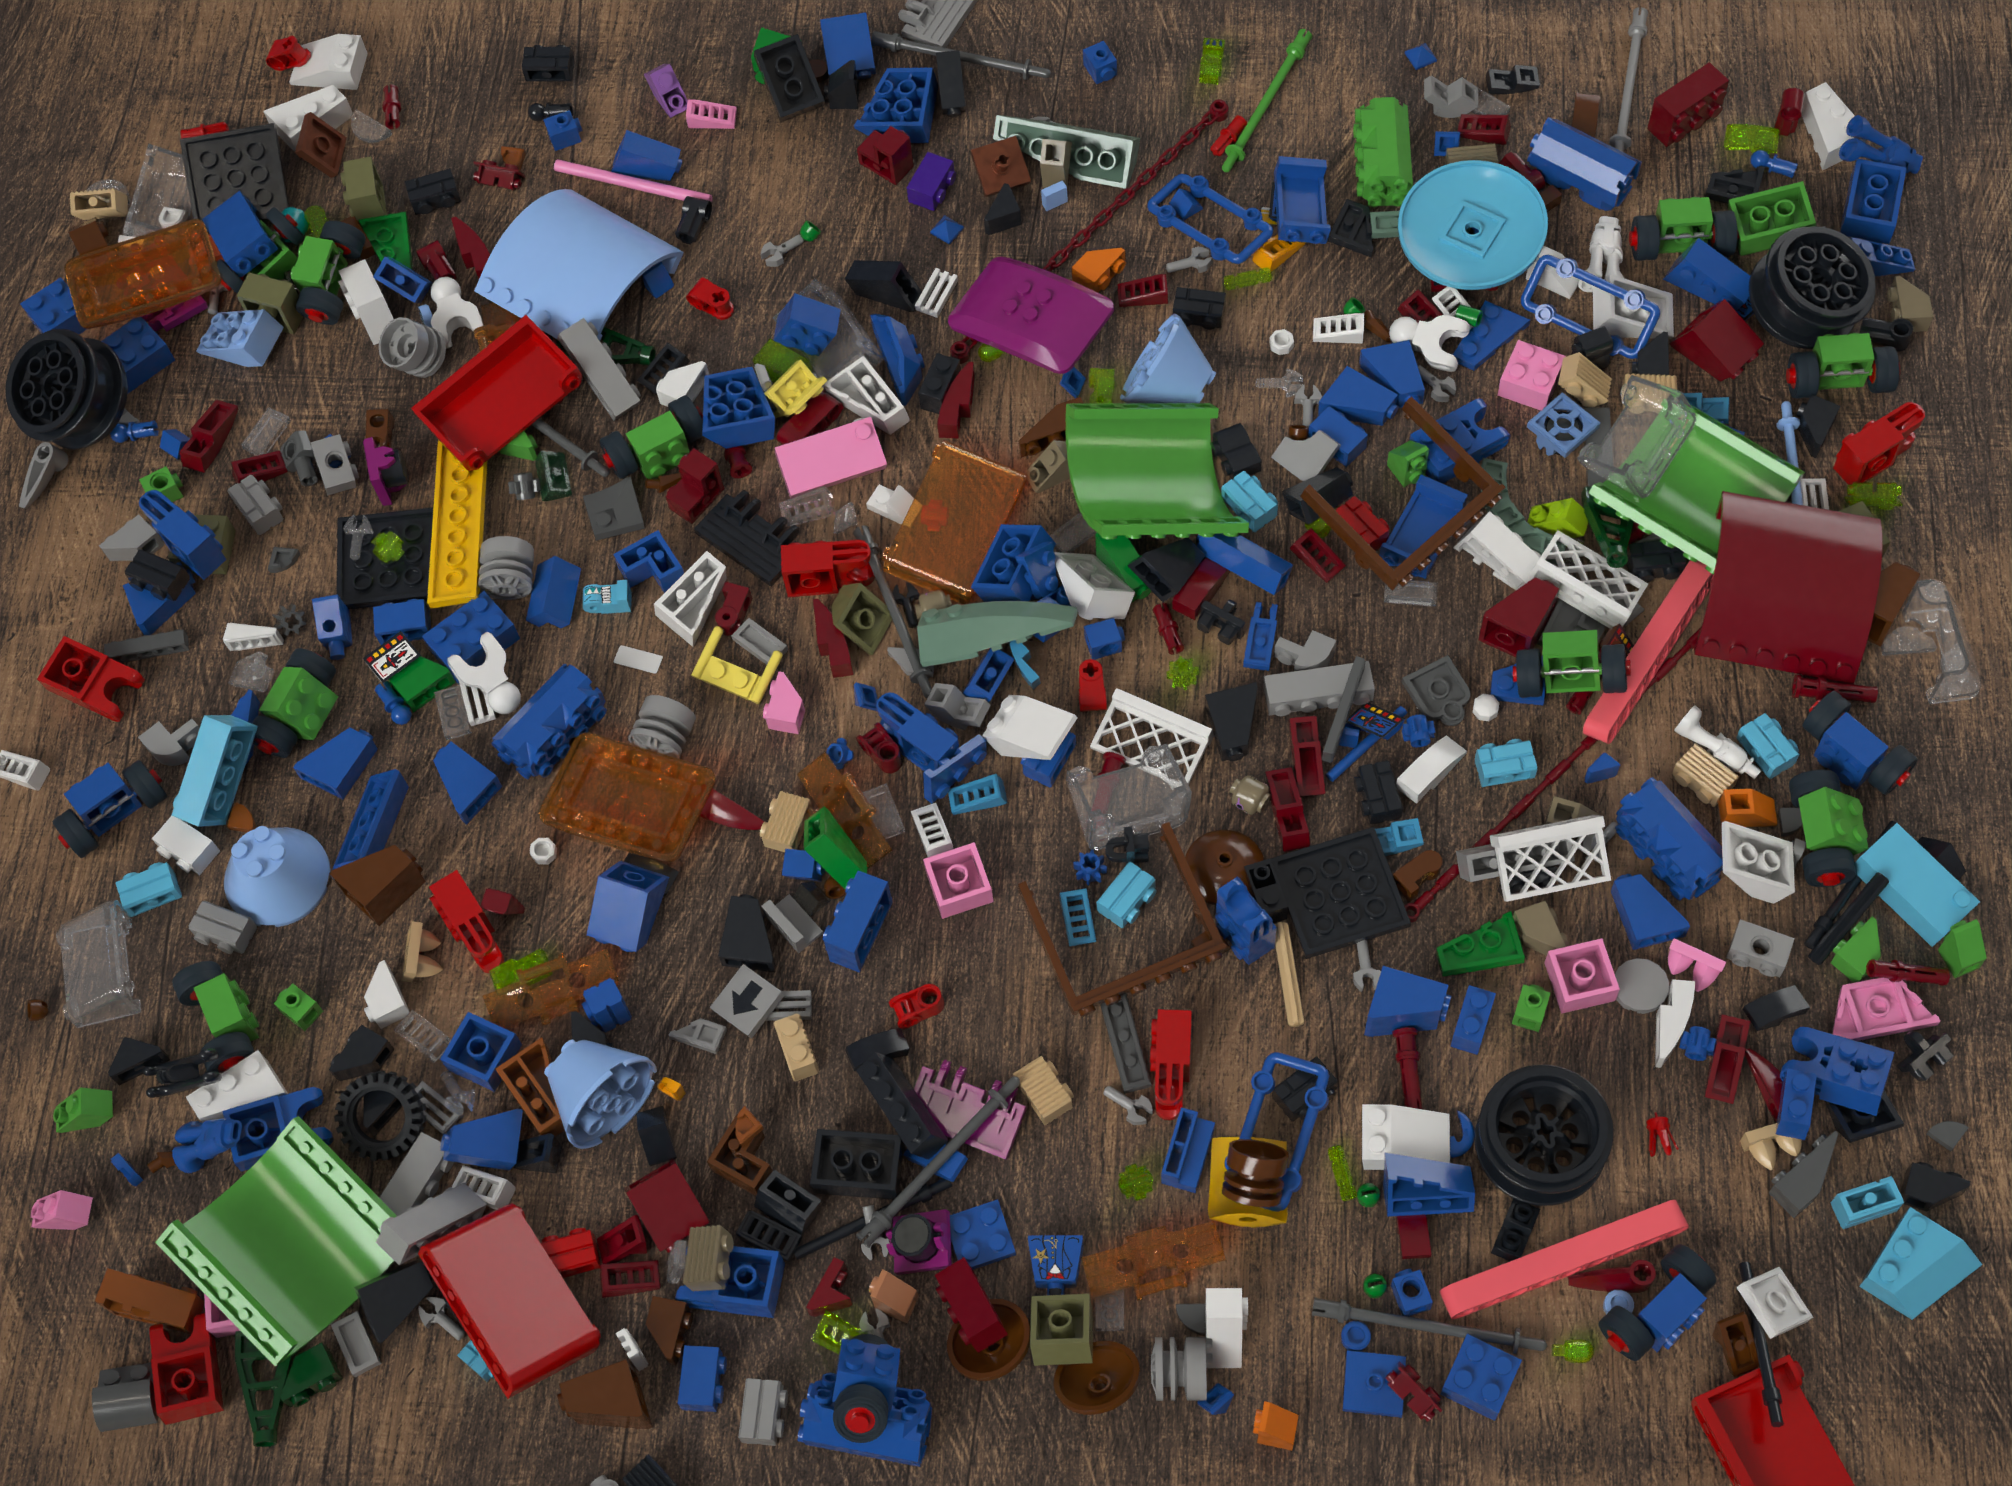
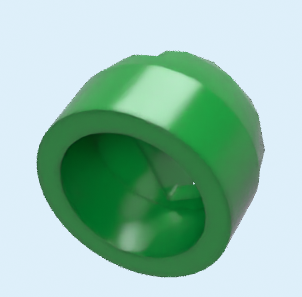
(809, 231)
(1353, 306)
(1368, 1200)
(1377, 1290)

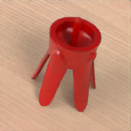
(1659, 1126)

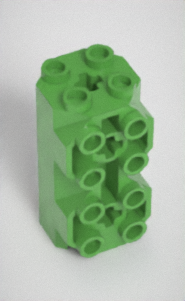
(1383, 152)

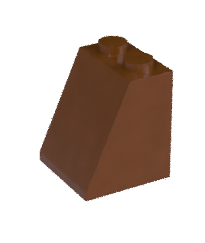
(1893, 592)
(380, 881)
(606, 1398)

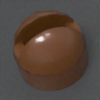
(1298, 432)
(833, 888)
(36, 1009)

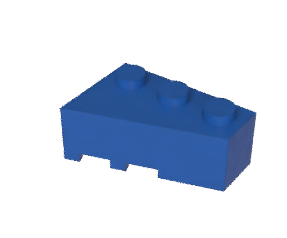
(1709, 275)
(1426, 1186)

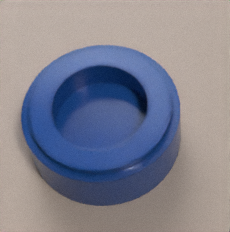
(1355, 1336)

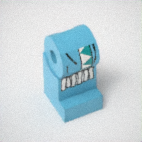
(607, 598)

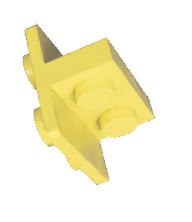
(794, 390)

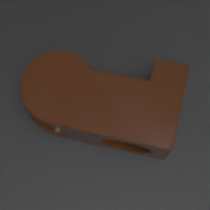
(380, 428)
(1416, 872)

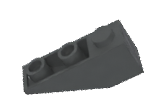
(1804, 1181)

